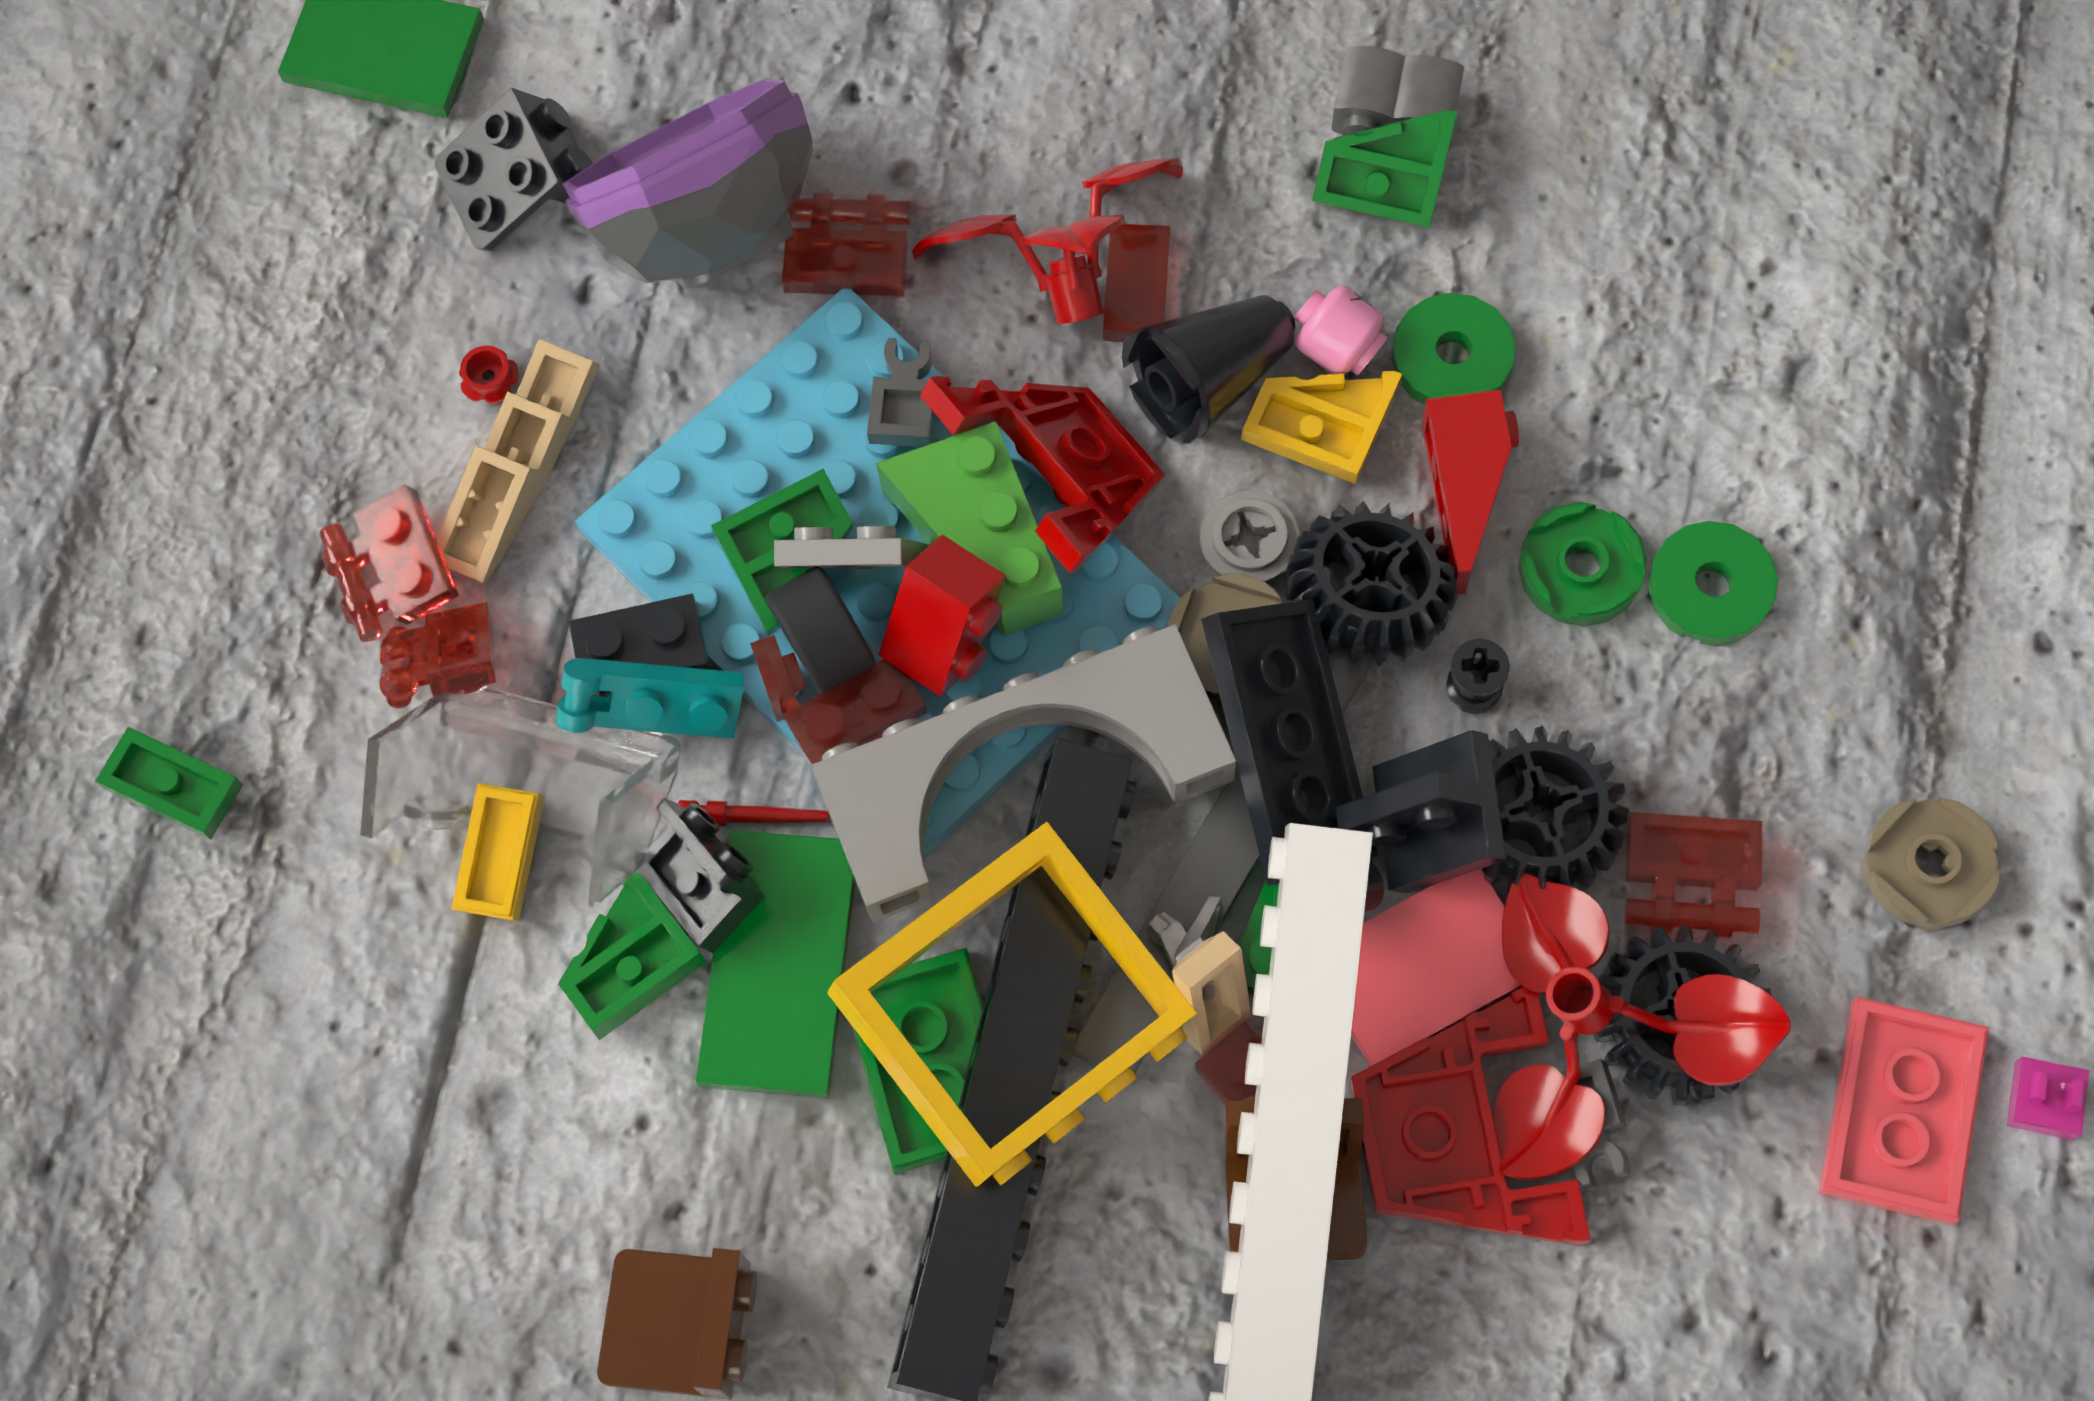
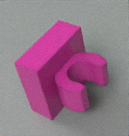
(2048, 1098)

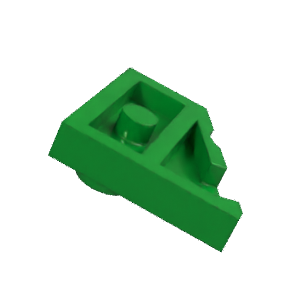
(1388, 168)
(750, 536)
(628, 959)

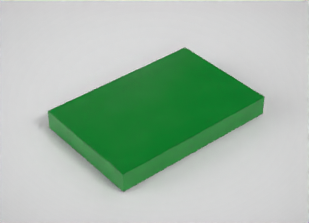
(384, 51)
(938, 1014)

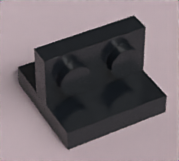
(1432, 812)

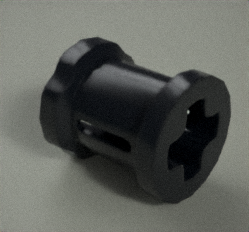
(1494, 670)

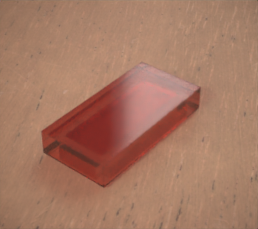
(1135, 279)

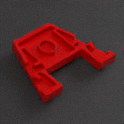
(1072, 444)
(1435, 1139)

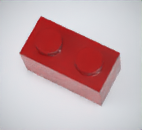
(942, 616)

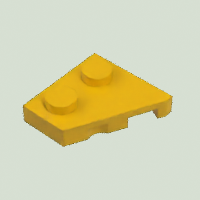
(1322, 420)

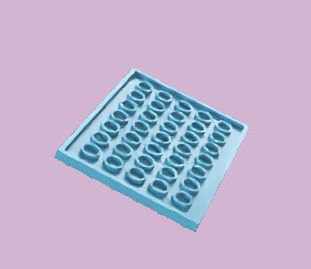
(810, 412)

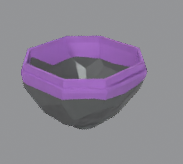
(699, 188)

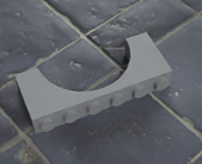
(1133, 693)

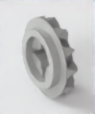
(1260, 514)

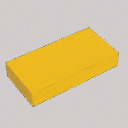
(498, 852)

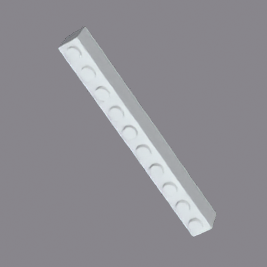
(1295, 1116)

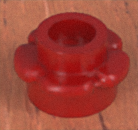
(480, 362)

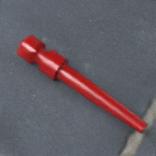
(758, 814)

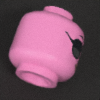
(1339, 330)

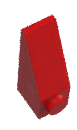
(1467, 458)

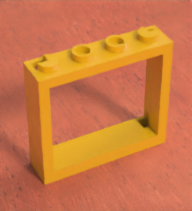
(854, 999)

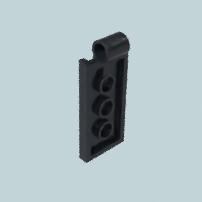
(1284, 722)

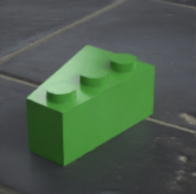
(976, 500)

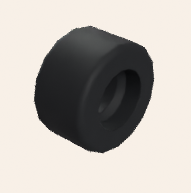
(820, 630)

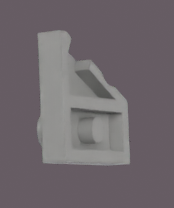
(873, 548)

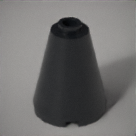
(1205, 362)

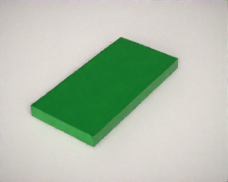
(770, 979)

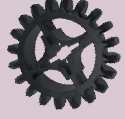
(1373, 606)
(1587, 794)
(1672, 963)

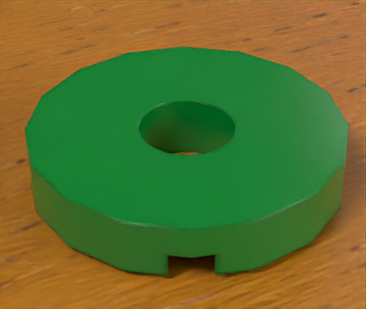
(1458, 320)
(1717, 549)
(1575, 597)

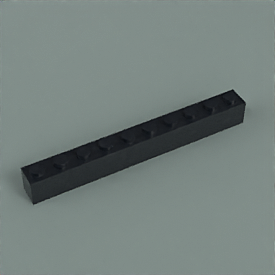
(1009, 1079)

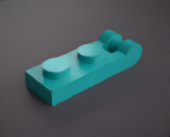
(649, 698)

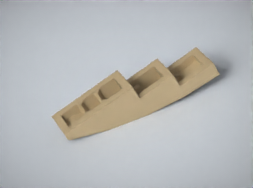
(516, 461)

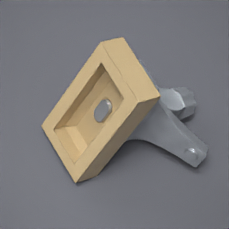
(1206, 972)

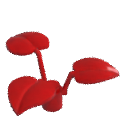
(1071, 280)
(1548, 945)

